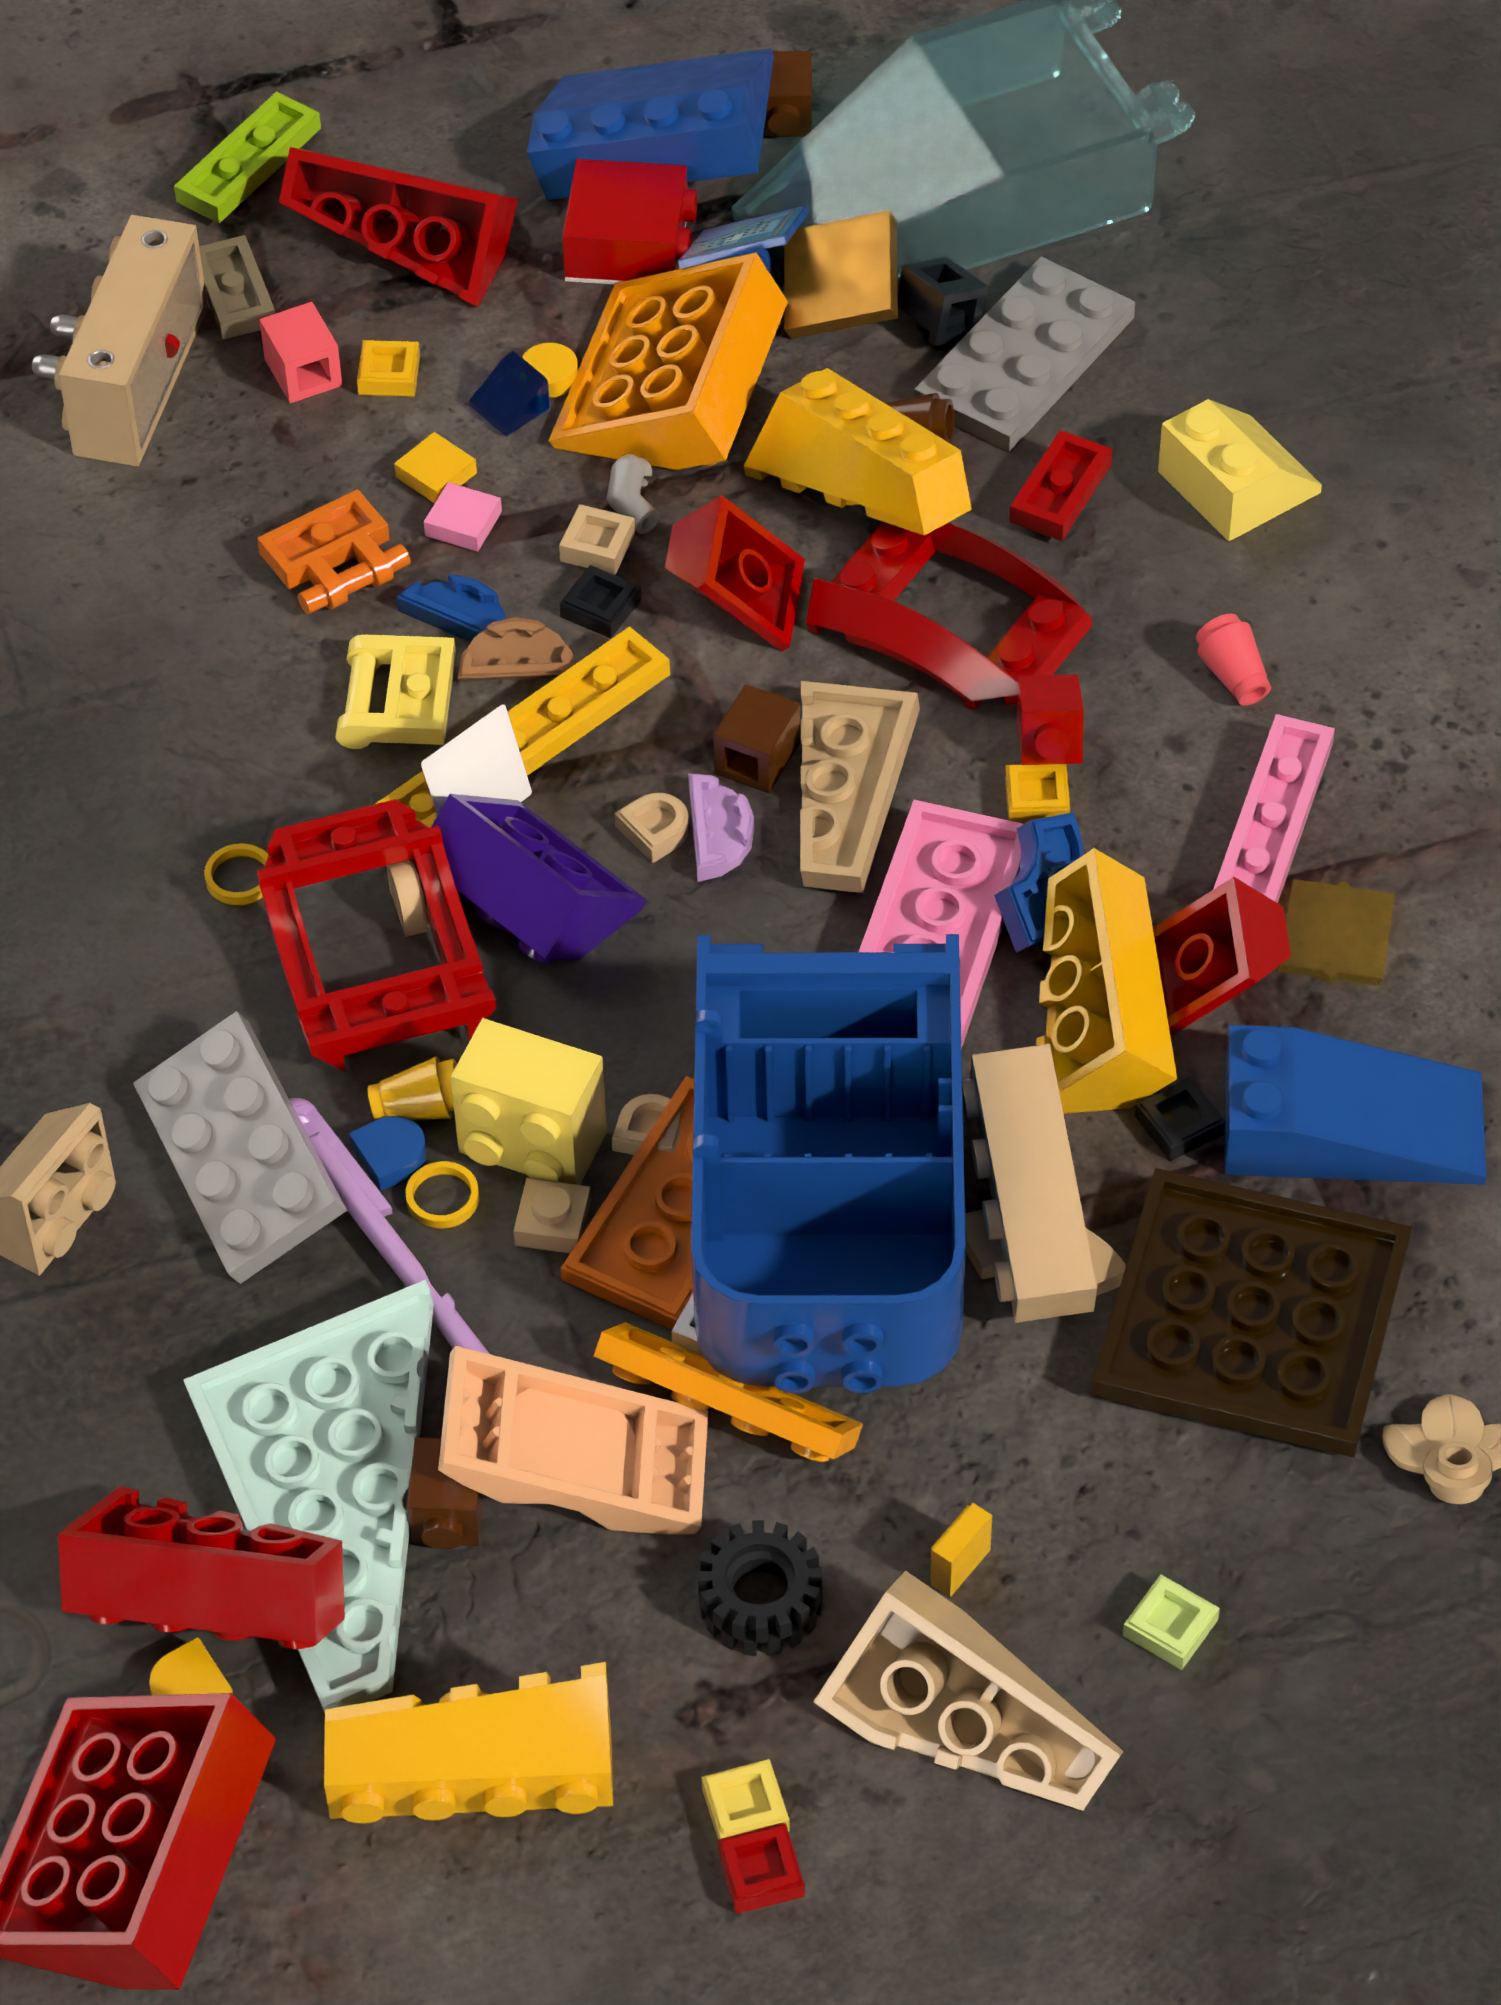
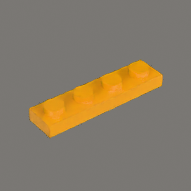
(645, 1357)

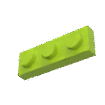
(247, 157)

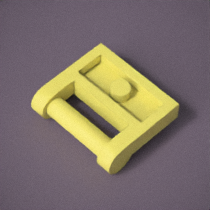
(415, 692)

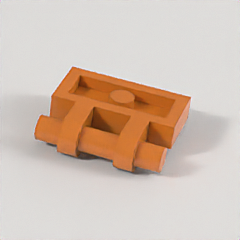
(326, 538)

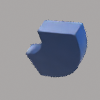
(1045, 849)

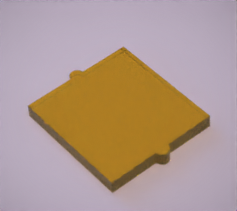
(1338, 932)

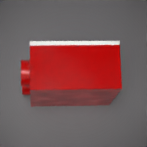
(626, 220)

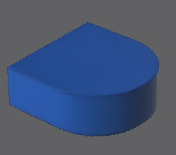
(390, 1149)

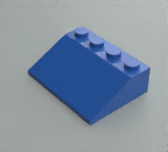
(661, 113)

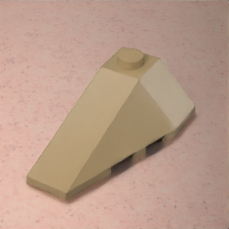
(952, 1692)

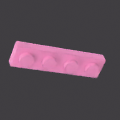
(1277, 805)

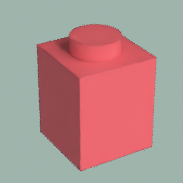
(301, 352)

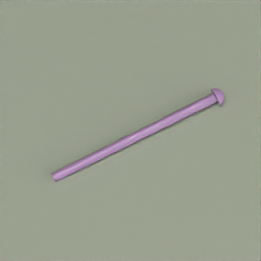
(368, 1210)

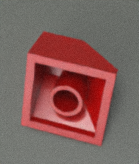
(738, 568)
(1218, 950)

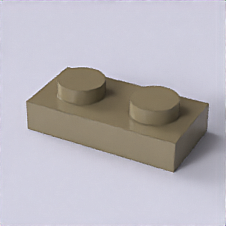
(234, 287)

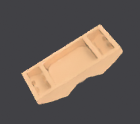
(573, 1445)

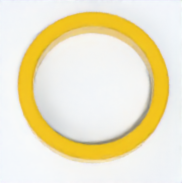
(224, 854)
(442, 1168)

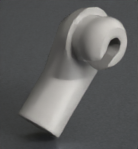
(625, 488)

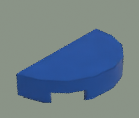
(456, 606)

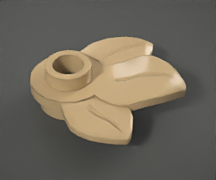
(1448, 1448)

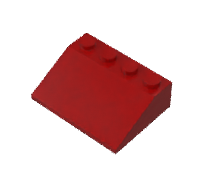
(129, 1835)

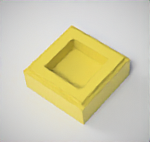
(744, 1799)

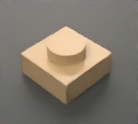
(597, 539)
(551, 1215)

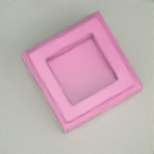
(462, 516)

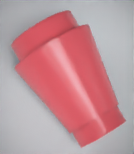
(1233, 657)

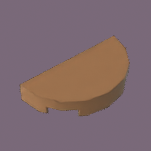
(515, 651)

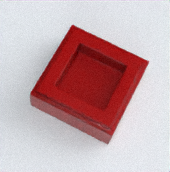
(760, 1868)

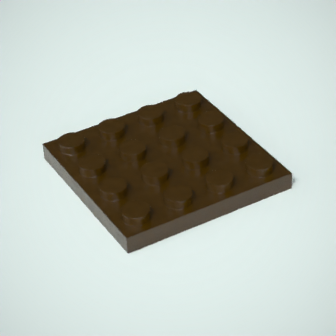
(1252, 1312)

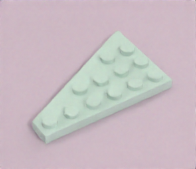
(324, 1445)

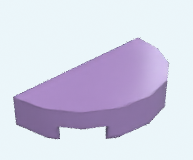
(720, 826)

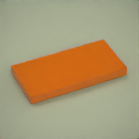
(641, 1235)

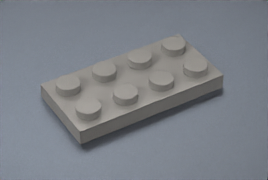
(1027, 352)
(239, 1147)

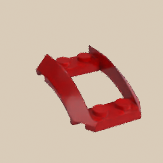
(865, 610)
(389, 1007)

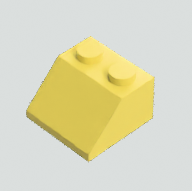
(1231, 468)

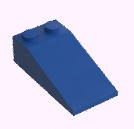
(1347, 1111)

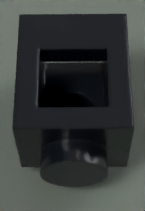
(941, 298)

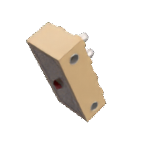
(129, 340)

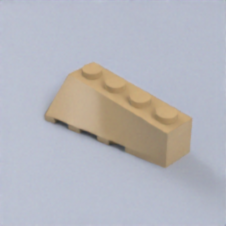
(1031, 1184)

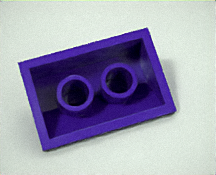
(532, 878)

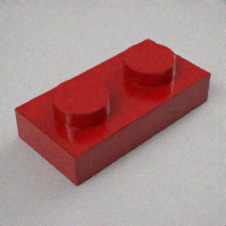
(1060, 485)

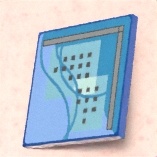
(745, 238)

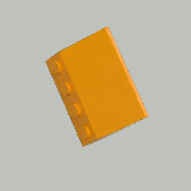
(673, 365)

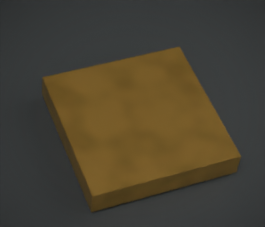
(841, 275)

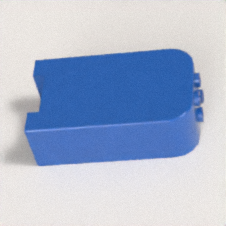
(828, 1165)

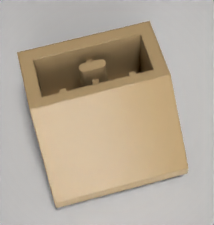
(53, 1185)

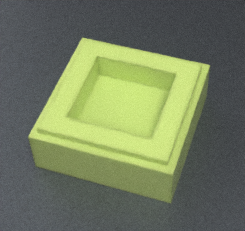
(1171, 1622)

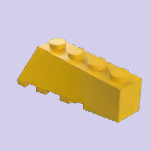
(860, 453)
(1103, 988)
(473, 1751)

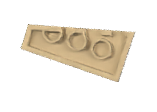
(849, 773)

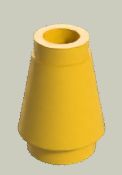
(416, 1093)

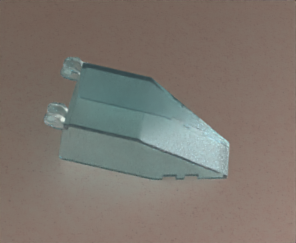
(984, 139)

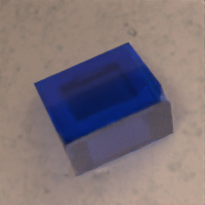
(512, 394)

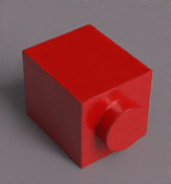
(1050, 719)

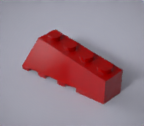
(424, 224)
(200, 1572)

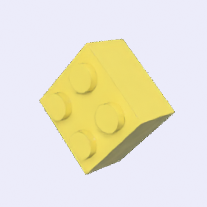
(529, 1104)

